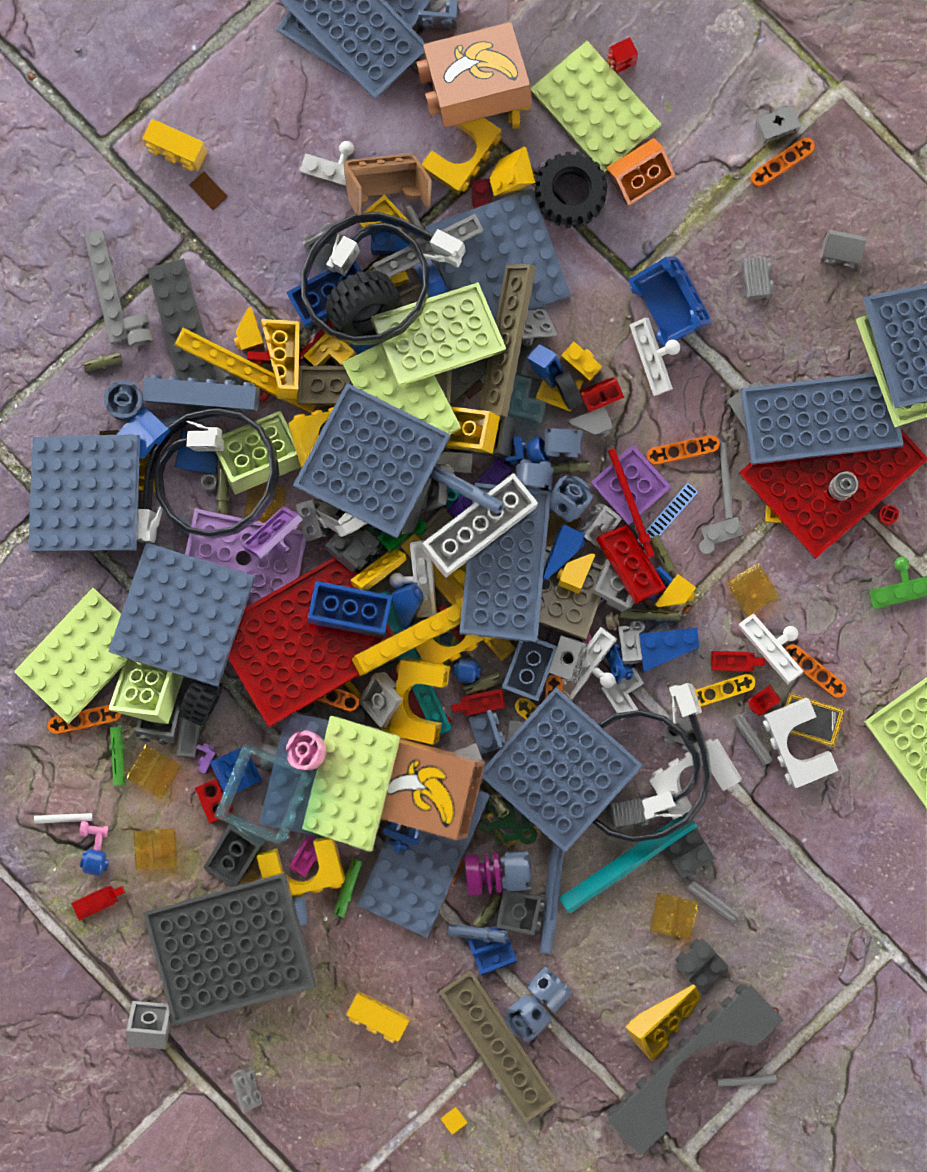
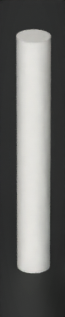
(63, 818)

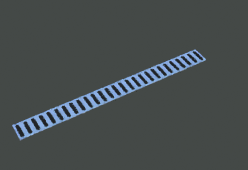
(670, 513)

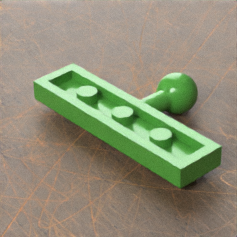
(901, 591)

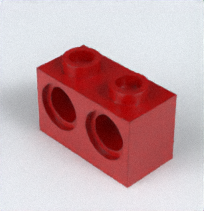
(622, 55)
(601, 394)
(207, 802)

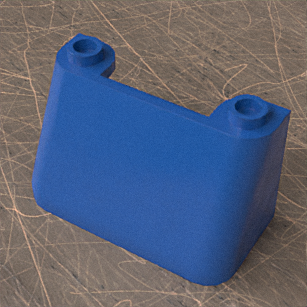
(670, 299)

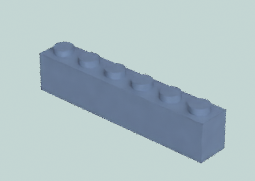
(201, 394)

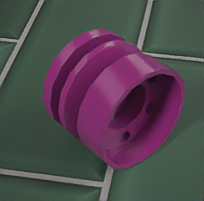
(483, 874)

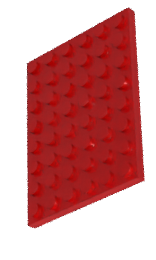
(801, 497)
(286, 658)

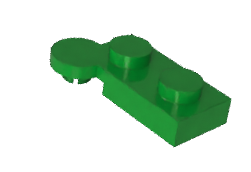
(391, 542)

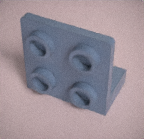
(445, 21)
(486, 732)

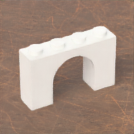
(780, 724)
(721, 768)

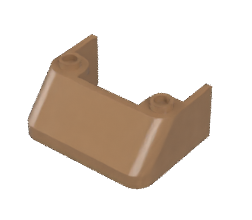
(386, 176)

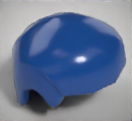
(535, 450)

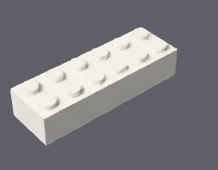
(478, 527)

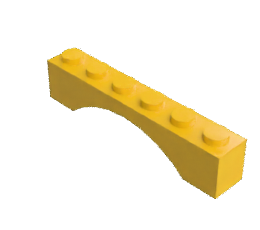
(407, 640)

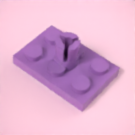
(273, 533)

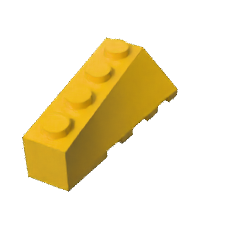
(283, 347)

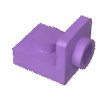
(204, 761)

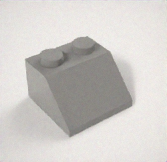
(843, 249)
(148, 1025)

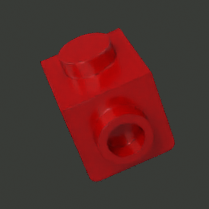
(259, 357)
(763, 700)

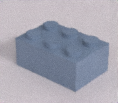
(529, 669)

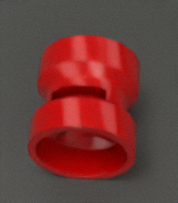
(885, 513)

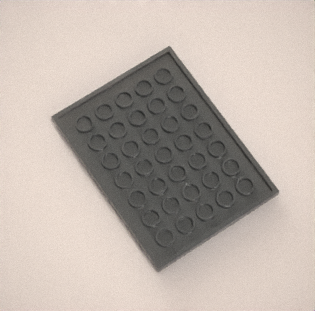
(230, 949)

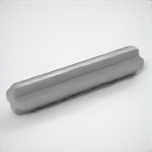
(752, 739)
(712, 901)

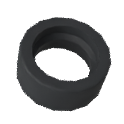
(568, 390)

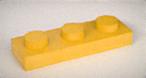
(379, 569)

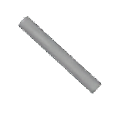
(746, 1080)

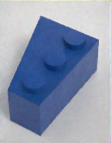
(666, 645)

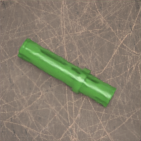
(117, 755)
(347, 888)

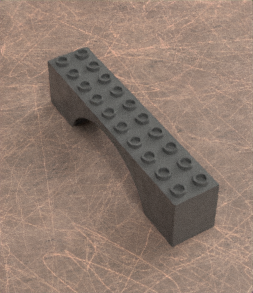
(641, 1113)

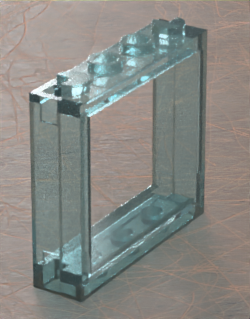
(232, 786)

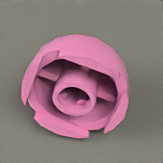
(306, 750)

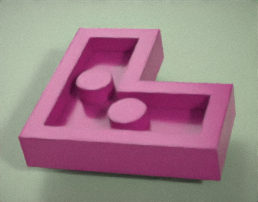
(305, 857)

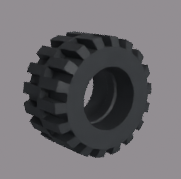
(200, 702)

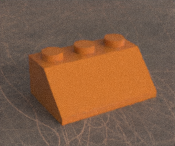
(641, 171)

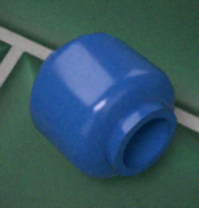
(466, 670)
(94, 862)

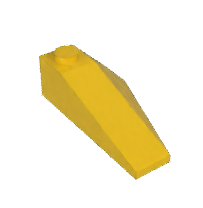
(656, 1025)

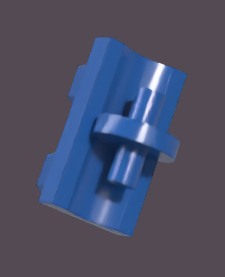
(393, 830)

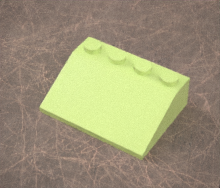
(246, 456)
(145, 692)

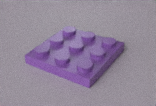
(642, 479)

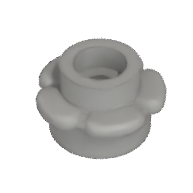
(204, 482)

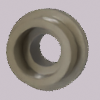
(612, 620)

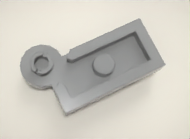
(719, 533)
(630, 642)

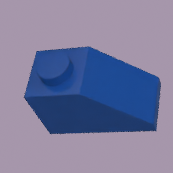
(386, 244)
(545, 364)
(407, 603)

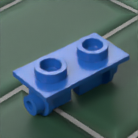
(618, 669)

